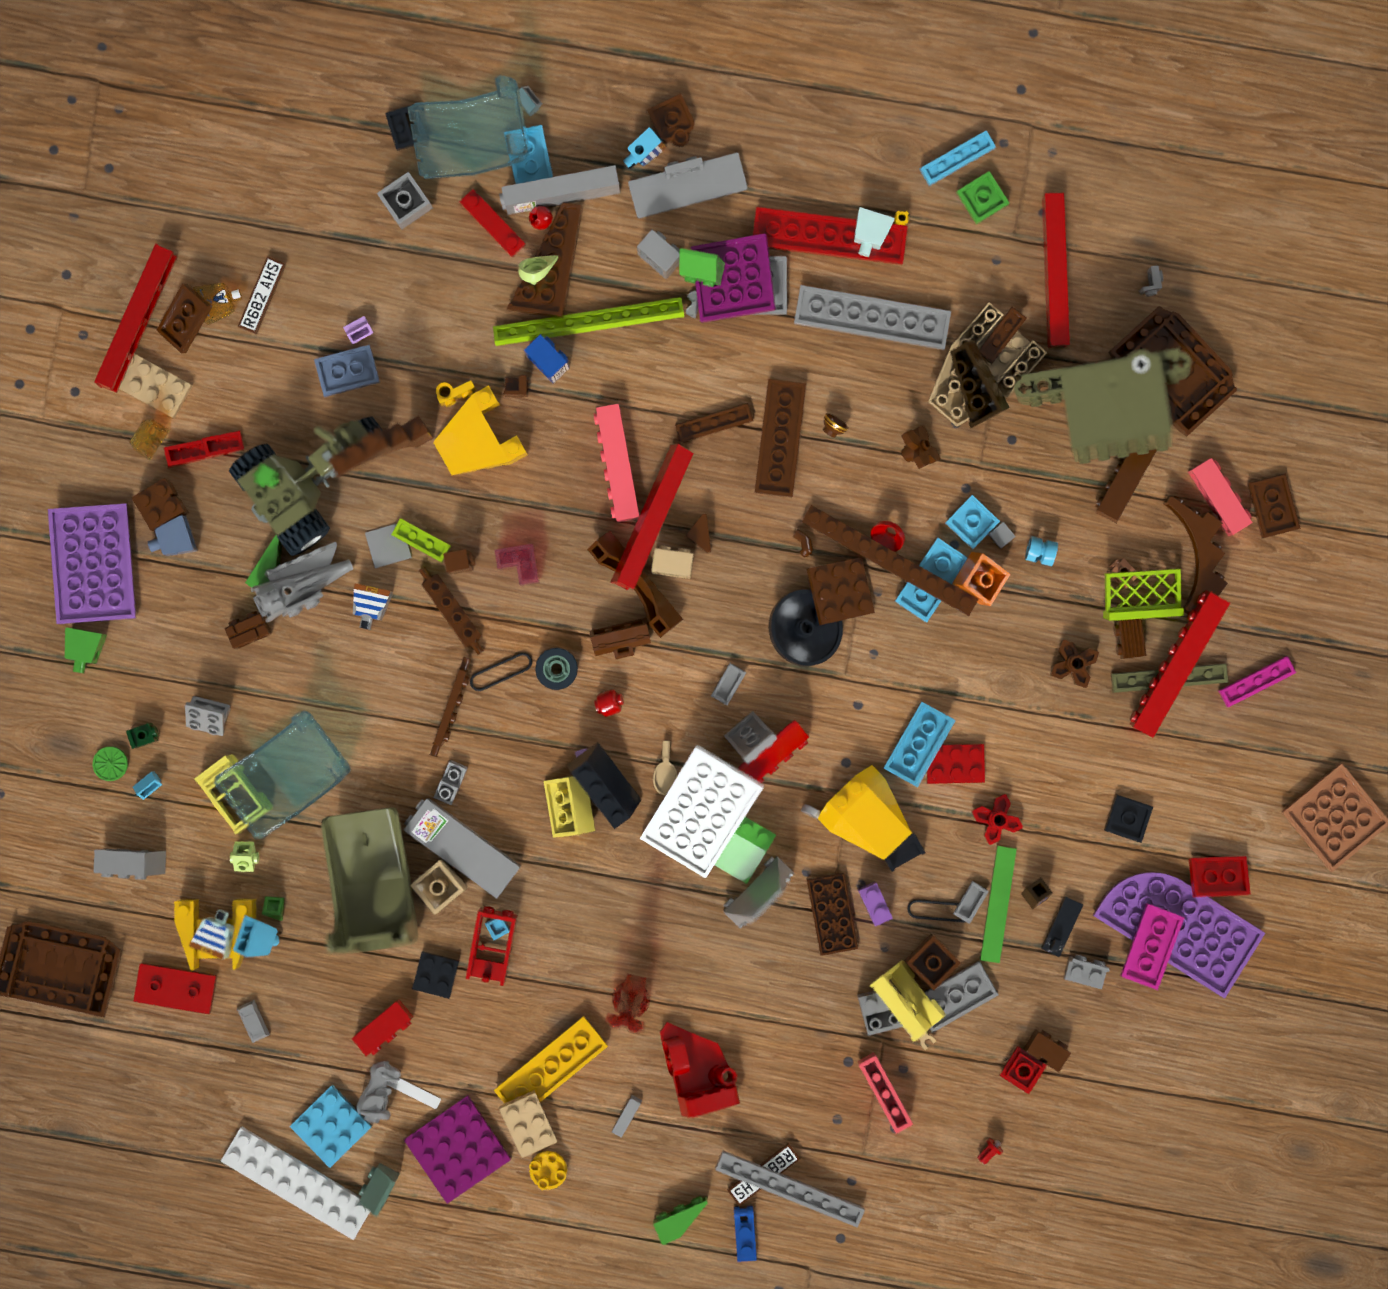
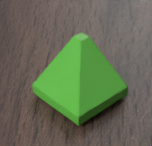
(273, 907)

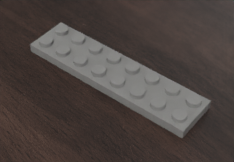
(872, 317)

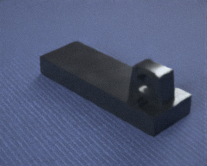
(1062, 926)

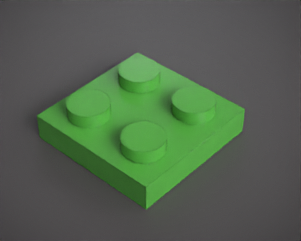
(982, 197)

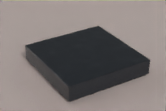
(1128, 818)

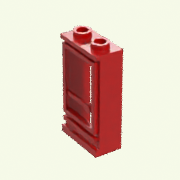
(488, 969)

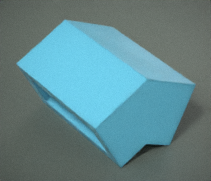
(147, 785)

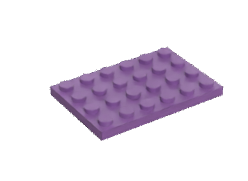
(91, 563)

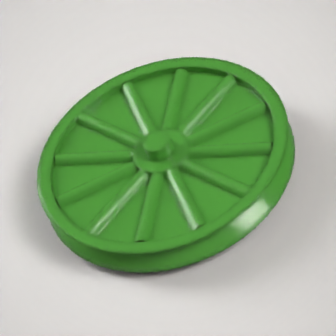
(110, 763)

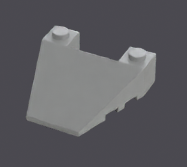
(760, 893)

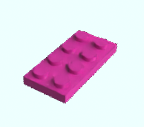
(1152, 946)

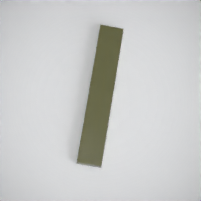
(1140, 679)

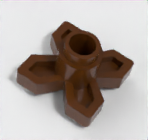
(919, 448)
(1083, 659)

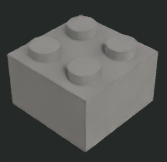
(405, 200)
(659, 253)

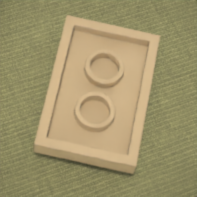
(527, 1124)

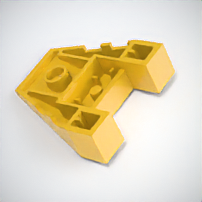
(469, 441)

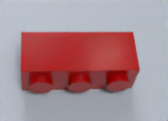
(383, 1028)

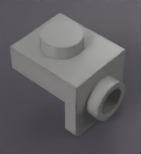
(1155, 278)

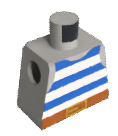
(370, 604)

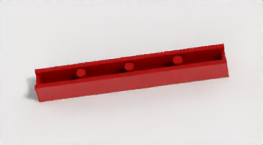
(1055, 270)
(135, 319)
(652, 517)

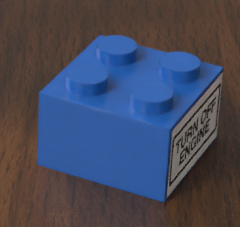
(546, 358)

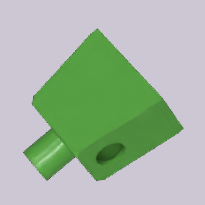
(83, 647)

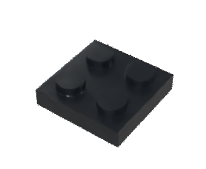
(435, 974)

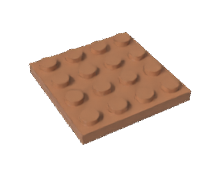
(1336, 817)

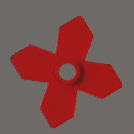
(1000, 808)

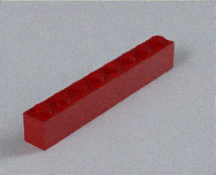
(1179, 663)

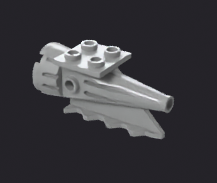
(301, 580)

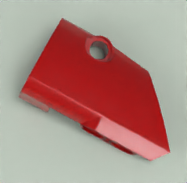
(698, 1072)

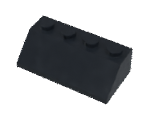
(605, 785)

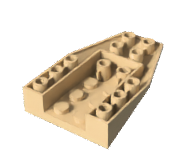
(1015, 360)

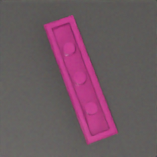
(1257, 681)

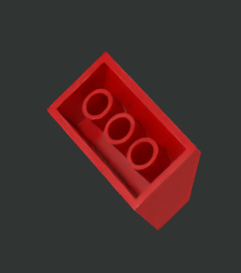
(787, 741)

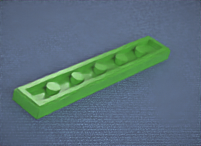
(998, 904)

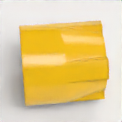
(899, 222)

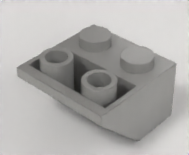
(876, 1013)

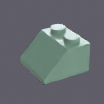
(378, 1189)

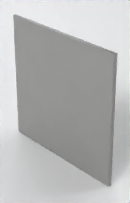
(386, 548)

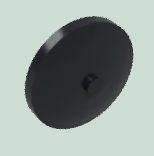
(797, 631)

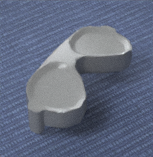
(693, 308)

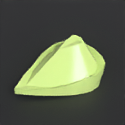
(536, 268)

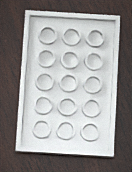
(701, 811)

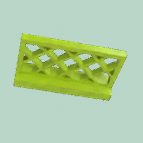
(1143, 611)

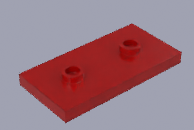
(175, 988)

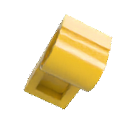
(464, 390)

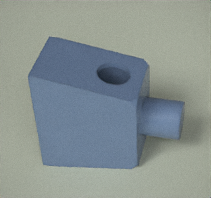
(174, 538)

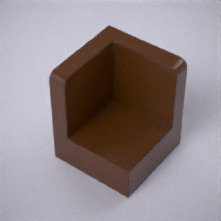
(516, 387)

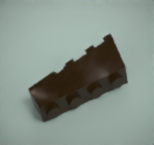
(977, 384)

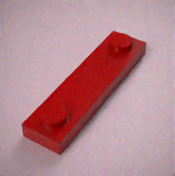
(492, 223)

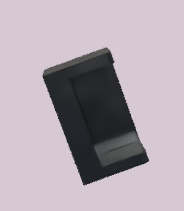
(905, 852)

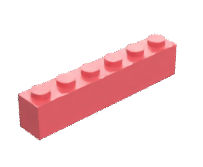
(617, 463)

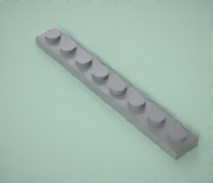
(789, 1188)

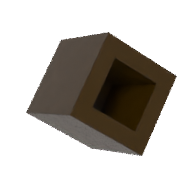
(1036, 893)

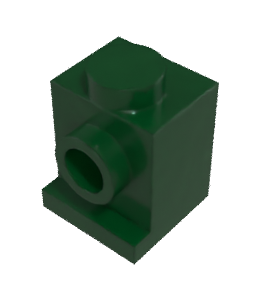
(151, 734)

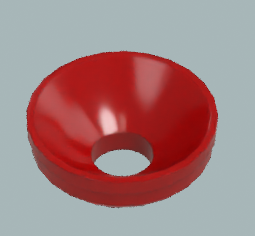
(881, 535)

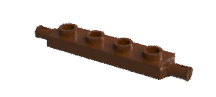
(451, 610)
(449, 715)

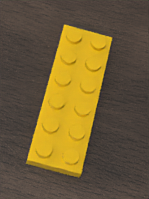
(554, 1063)

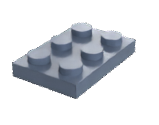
(347, 370)

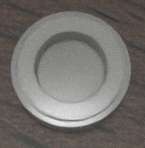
(810, 811)

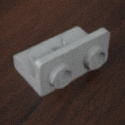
(1086, 972)

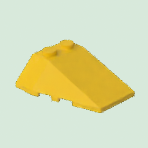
(867, 814)

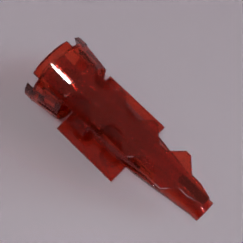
(630, 1002)

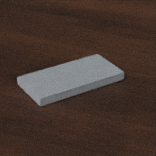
(962, 993)

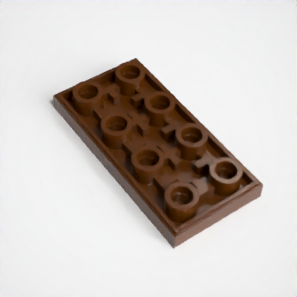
(832, 914)

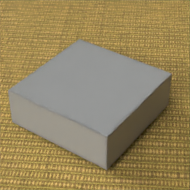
(1001, 535)

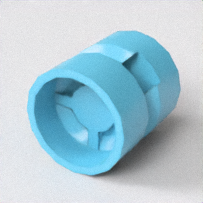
(1041, 551)

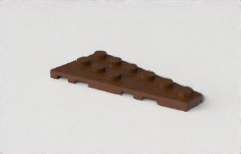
(550, 293)

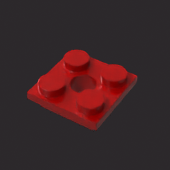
(1011, 1070)

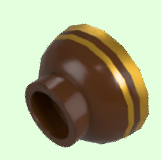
(834, 425)

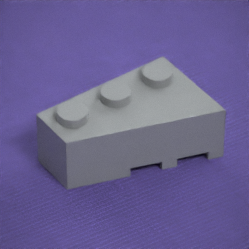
(129, 862)

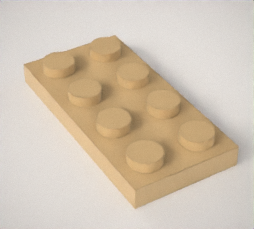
(155, 386)

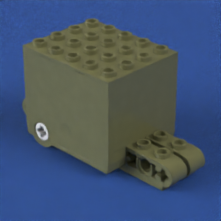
(1112, 403)

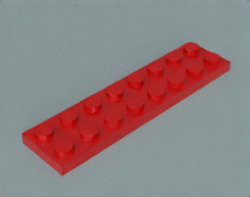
(824, 235)

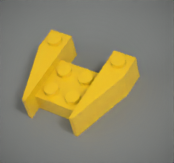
(188, 921)

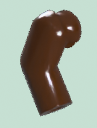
(806, 543)

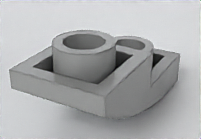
(450, 782)

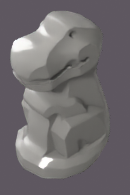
(374, 1098)

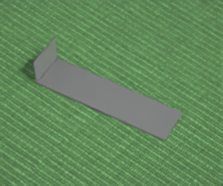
(626, 1116)

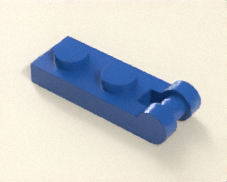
(745, 1234)

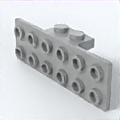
(687, 184)

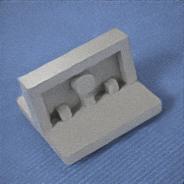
(206, 715)

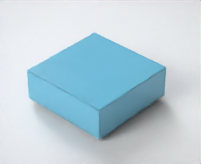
(497, 928)

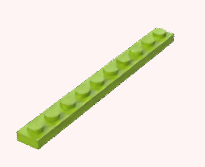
(588, 321)

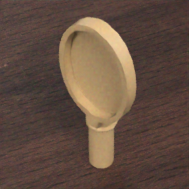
(665, 772)

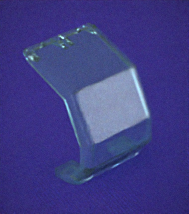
(470, 133)
(283, 776)

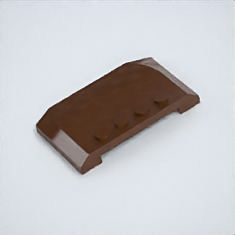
(1209, 379)
(58, 967)

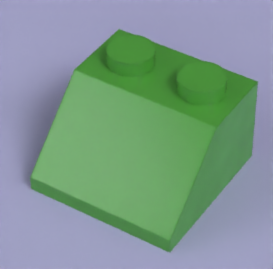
(700, 267)

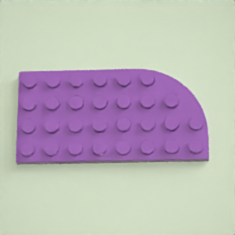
(1211, 941)

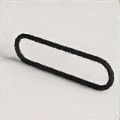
(497, 664)
(933, 918)

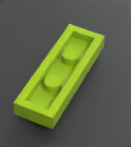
(420, 540)

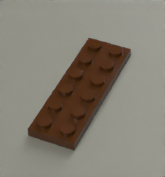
(780, 438)

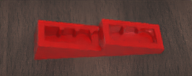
(203, 449)

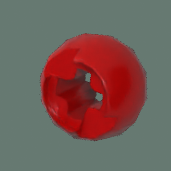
(540, 217)

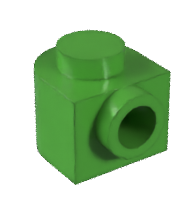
(266, 476)

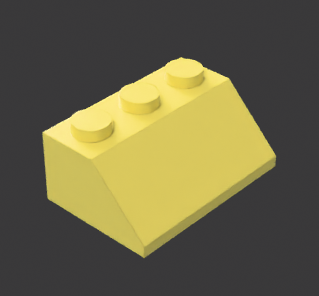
(568, 807)

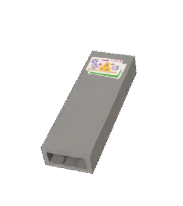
(560, 190)
(461, 847)

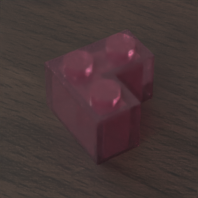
(523, 559)

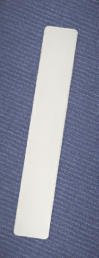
(416, 1093)

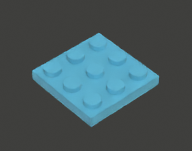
(330, 1126)

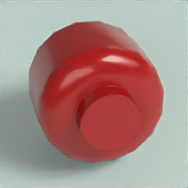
(609, 703)

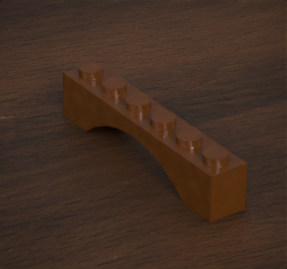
(659, 612)

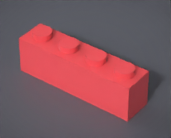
(1220, 496)
(885, 1092)

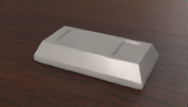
(728, 684)
(970, 902)
(253, 1021)

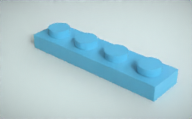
(957, 158)

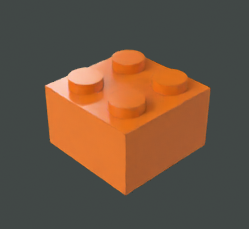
(981, 578)

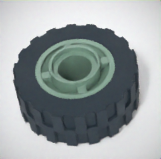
(568, 664)

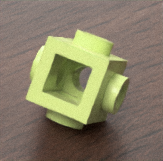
(244, 856)

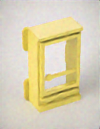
(206, 781)
(927, 1010)

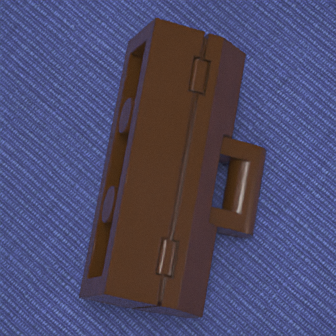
(618, 636)

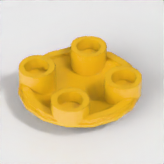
(548, 1170)

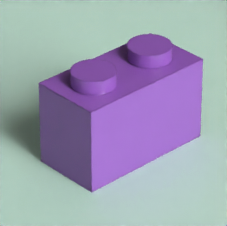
(875, 903)

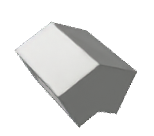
(529, 100)

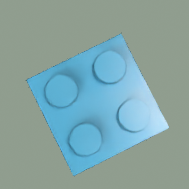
(972, 522)

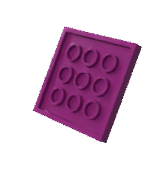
(745, 282)
(457, 1149)

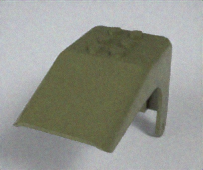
(368, 882)

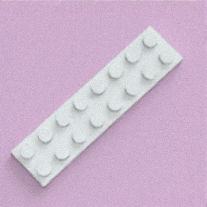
(296, 1182)

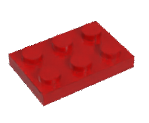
(958, 765)
(1219, 876)

